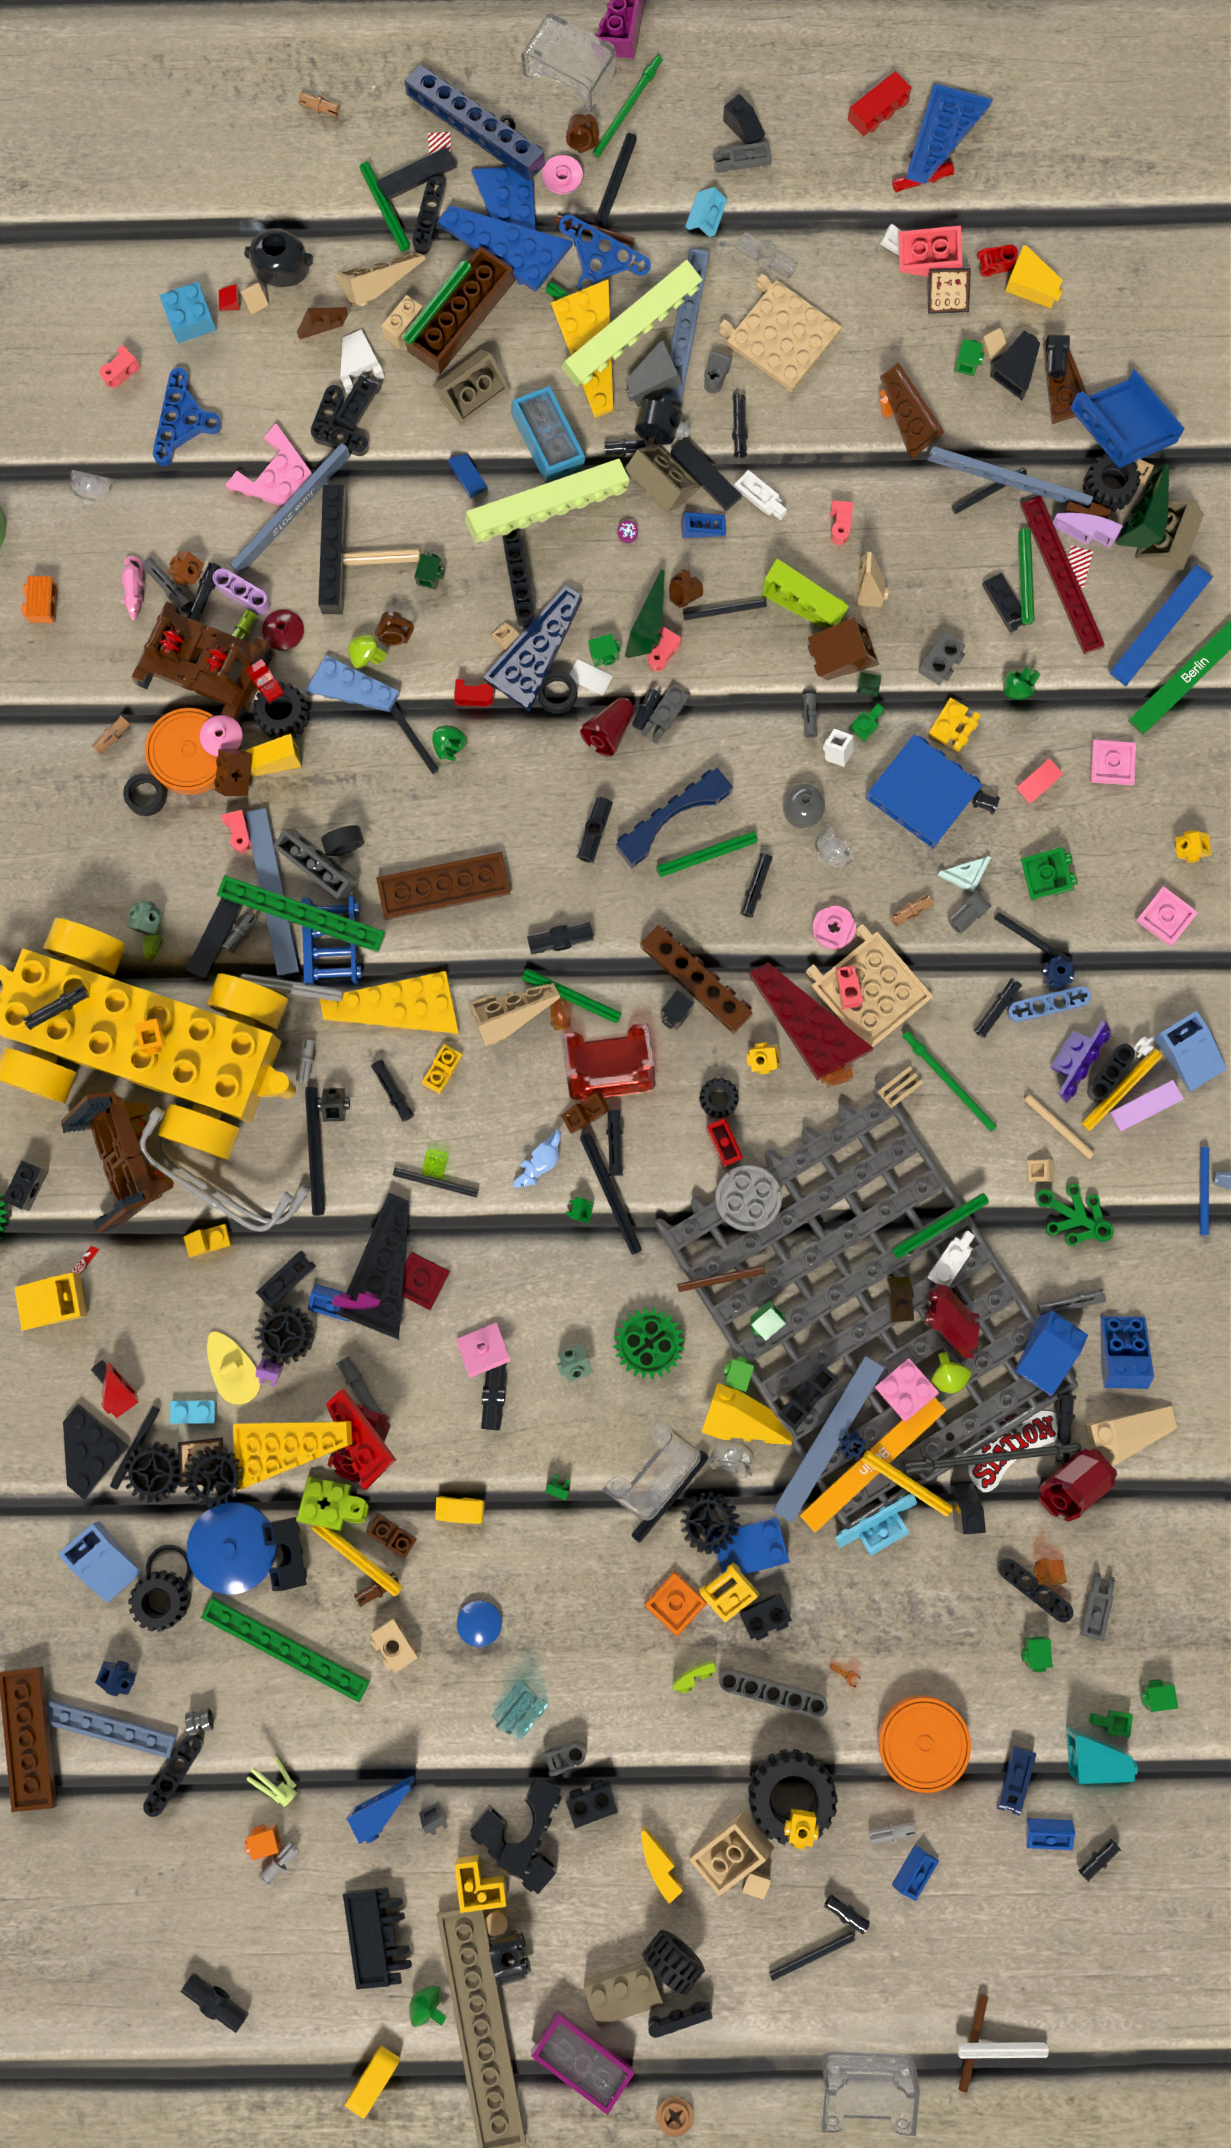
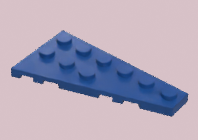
(945, 124)
(506, 196)
(525, 250)

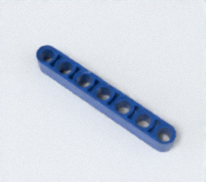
(1161, 625)

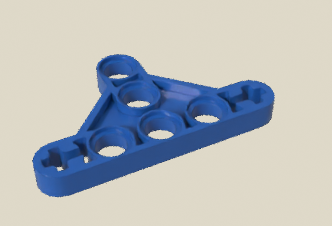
(590, 250)
(179, 428)

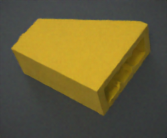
(1034, 280)
(275, 756)

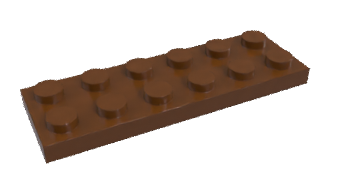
(443, 885)
(27, 1739)

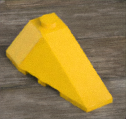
(740, 1416)

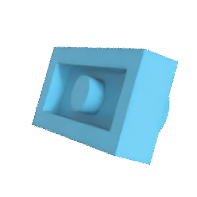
(192, 1412)

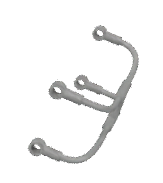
(210, 1193)

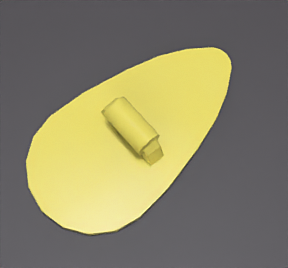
(231, 1369)

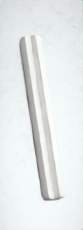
(1003, 2050)

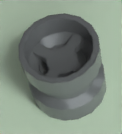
(199, 1721)

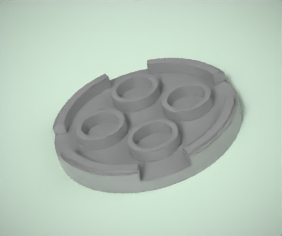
(748, 1198)

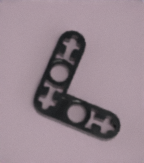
(329, 427)

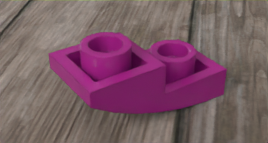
(364, 1301)

